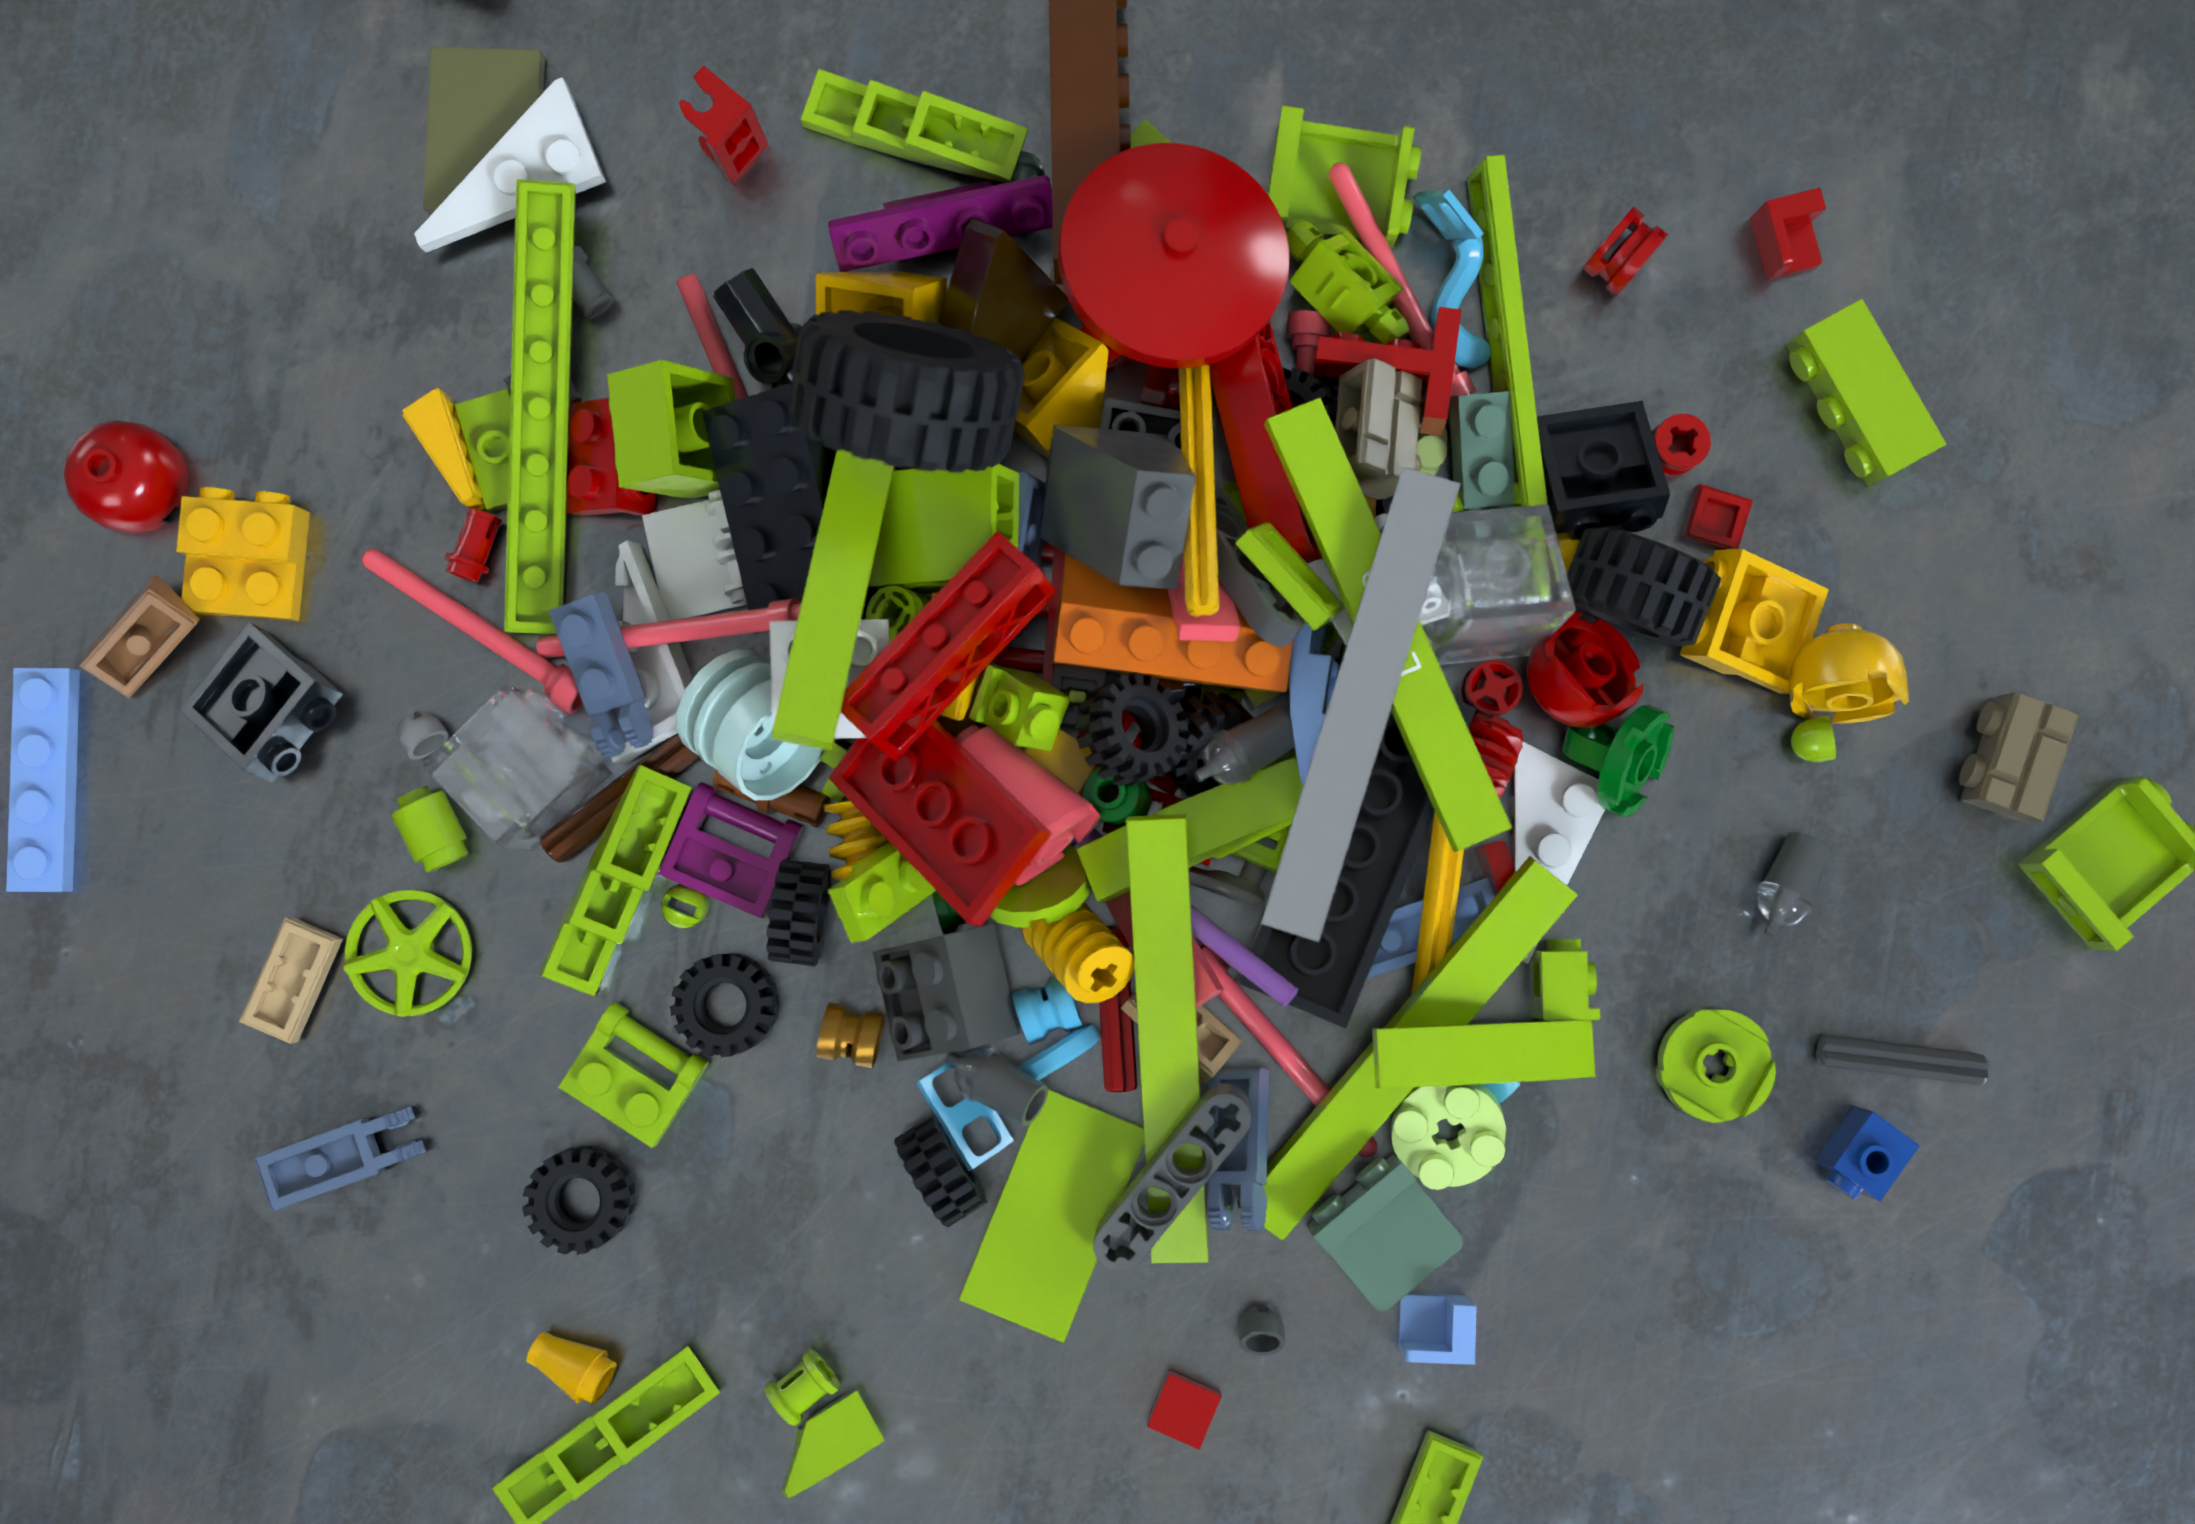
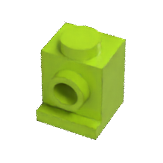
(1020, 707)
(1562, 982)

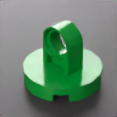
(1623, 756)

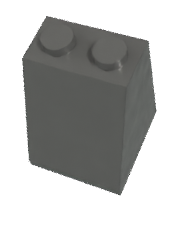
(1118, 503)

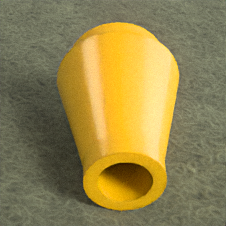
(574, 1367)

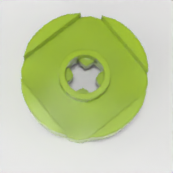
(1747, 1054)

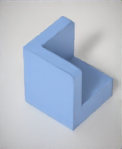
(1437, 1328)

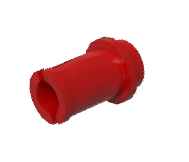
(473, 545)

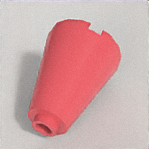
(1039, 790)

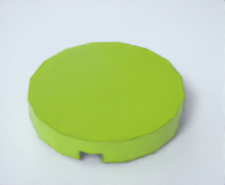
(1048, 896)

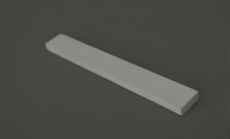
(1360, 704)

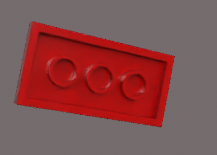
(944, 817)

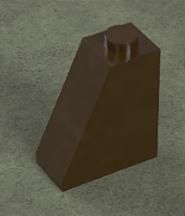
(999, 291)

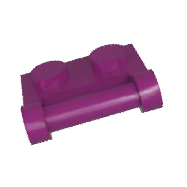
(722, 867)

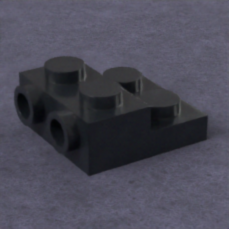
(1602, 469)
(261, 704)

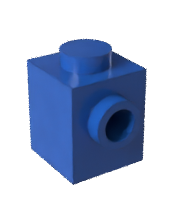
(1865, 1154)

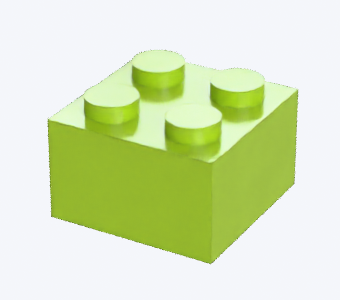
(662, 427)

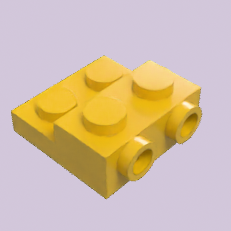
(243, 554)
(1756, 619)

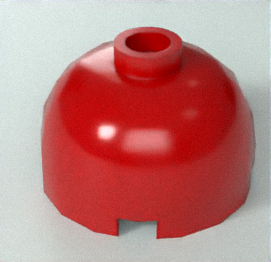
(125, 476)
(1584, 673)

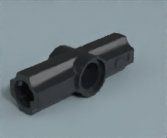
(761, 326)

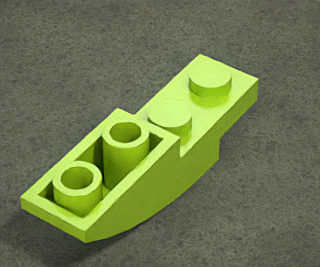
(878, 892)

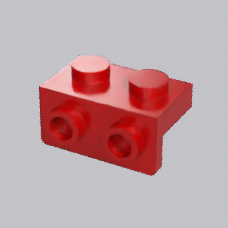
(592, 468)

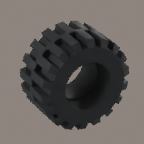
(1641, 585)

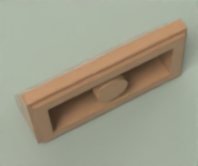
(139, 637)

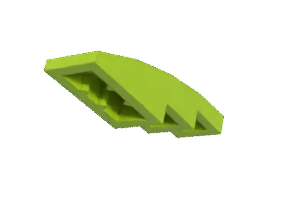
(914, 127)
(1216, 825)
(615, 880)
(1483, 1053)
(606, 1439)

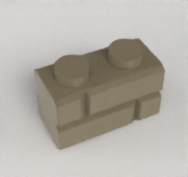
(1379, 424)
(2017, 757)

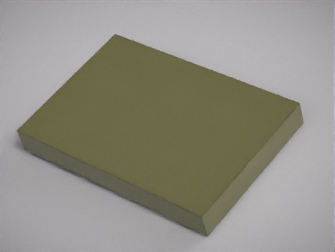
(471, 106)

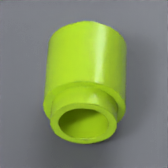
(430, 828)

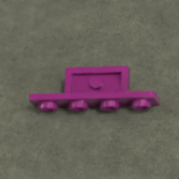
(938, 221)

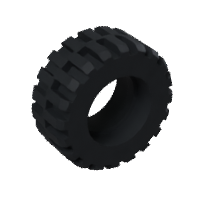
(905, 391)

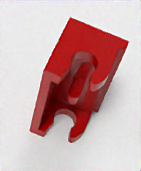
(729, 127)

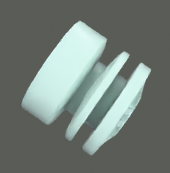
(729, 725)

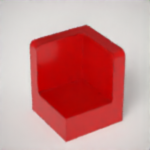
(1786, 233)

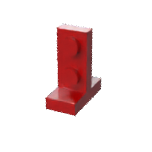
(1433, 366)

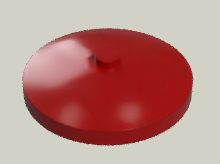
(1173, 255)

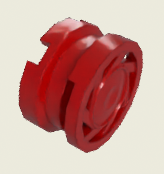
(1629, 254)

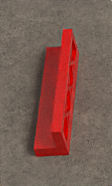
(947, 644)

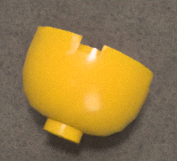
(1849, 675)

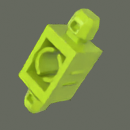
(1345, 283)

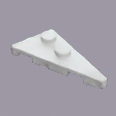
(541, 146)
(660, 667)
(1552, 814)

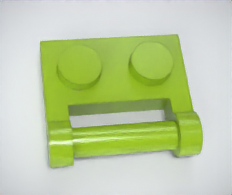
(624, 1090)

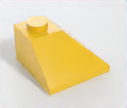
(882, 292)
(1061, 385)

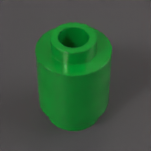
(1132, 800)

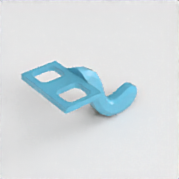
(1437, 204)
(956, 1117)

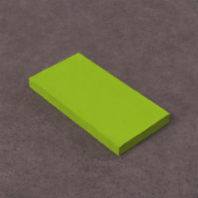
(1047, 1217)

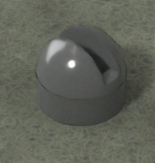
(1261, 1332)

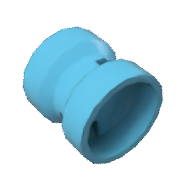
(1045, 1010)

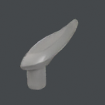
(1231, 886)

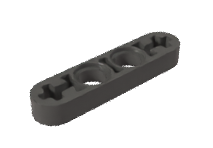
(1250, 590)
(1176, 1181)

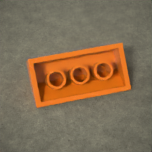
(1136, 632)

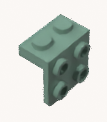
(1385, 1232)

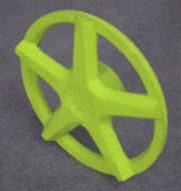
(407, 953)

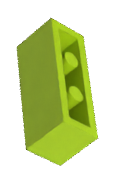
(1864, 393)

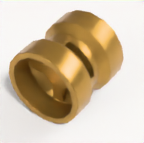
(850, 1035)

